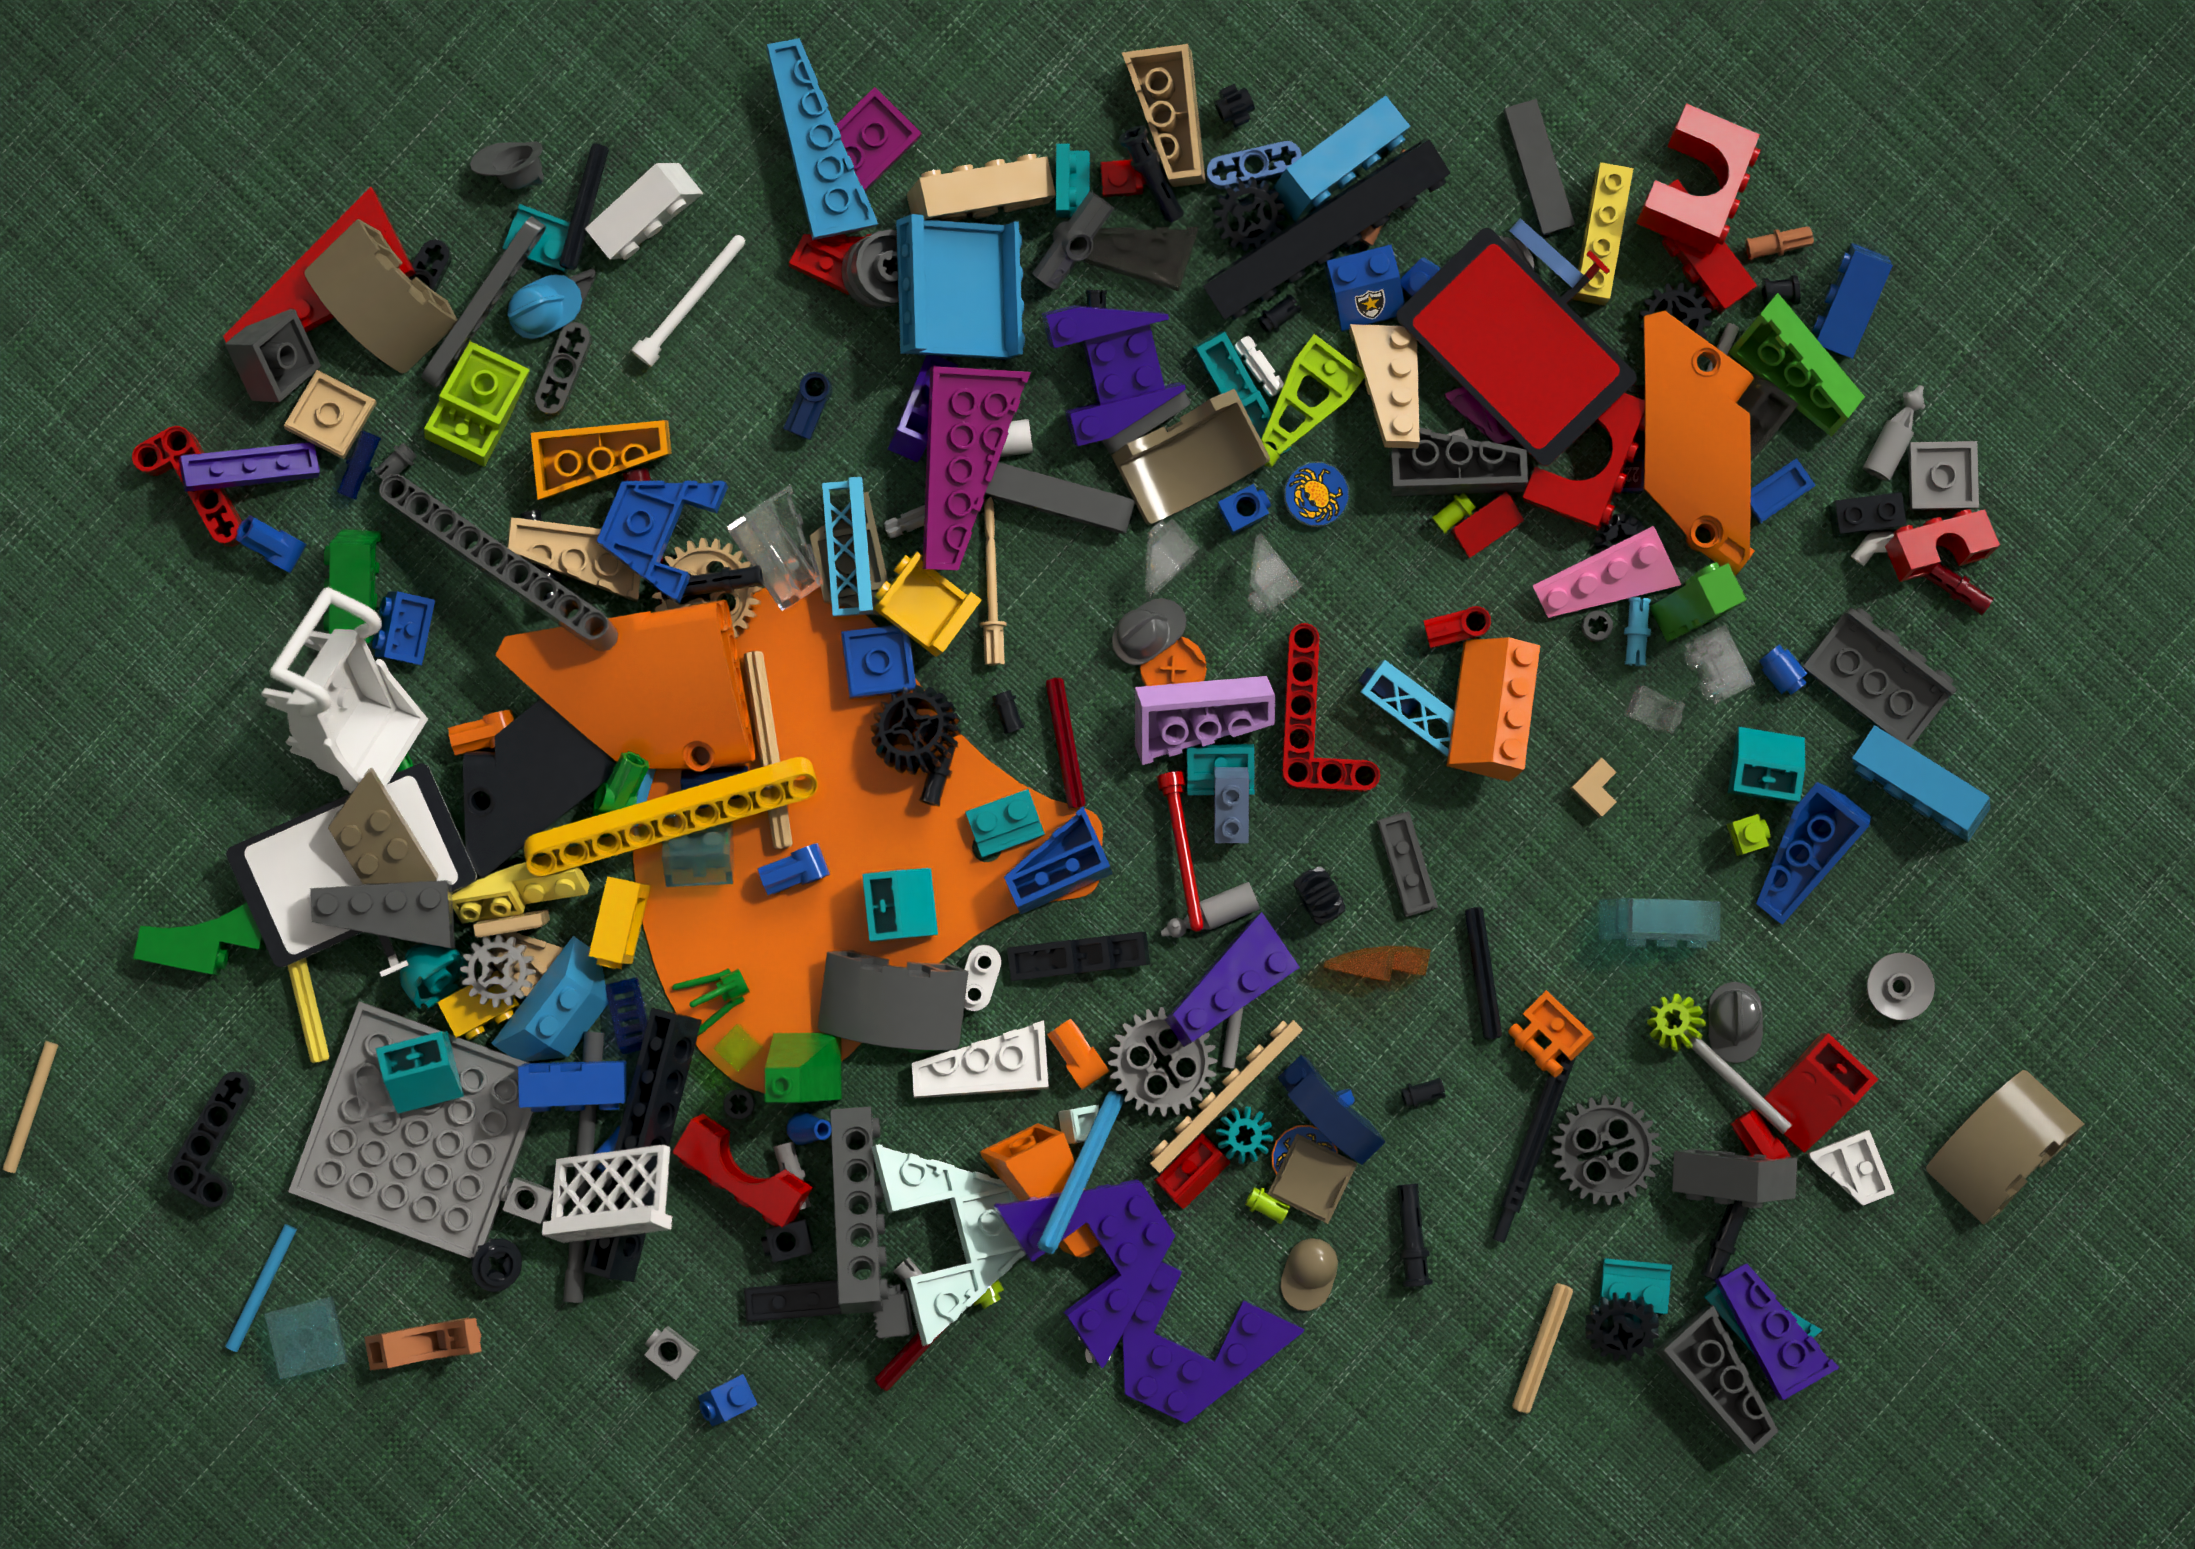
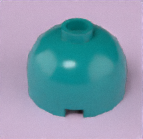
(431, 973)

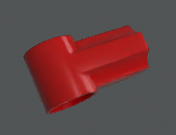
(1453, 627)
(1757, 1137)

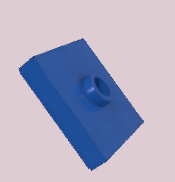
(877, 661)

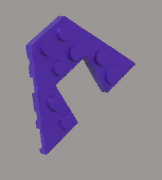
(1130, 1235)
(1181, 1379)

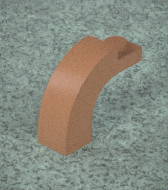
(423, 1343)

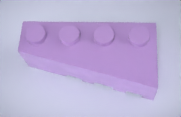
(1199, 713)

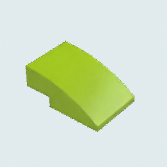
(476, 403)

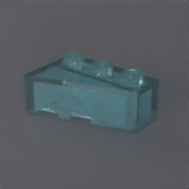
(1659, 921)

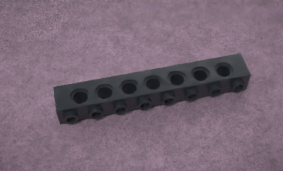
(647, 1123)

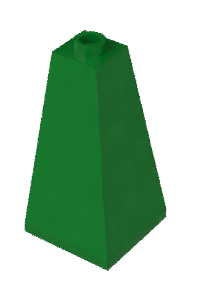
(803, 1068)

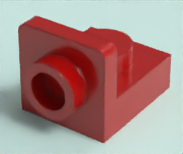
(1120, 179)

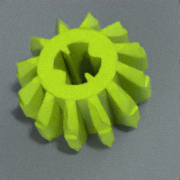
(1676, 1035)

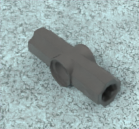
(1082, 226)

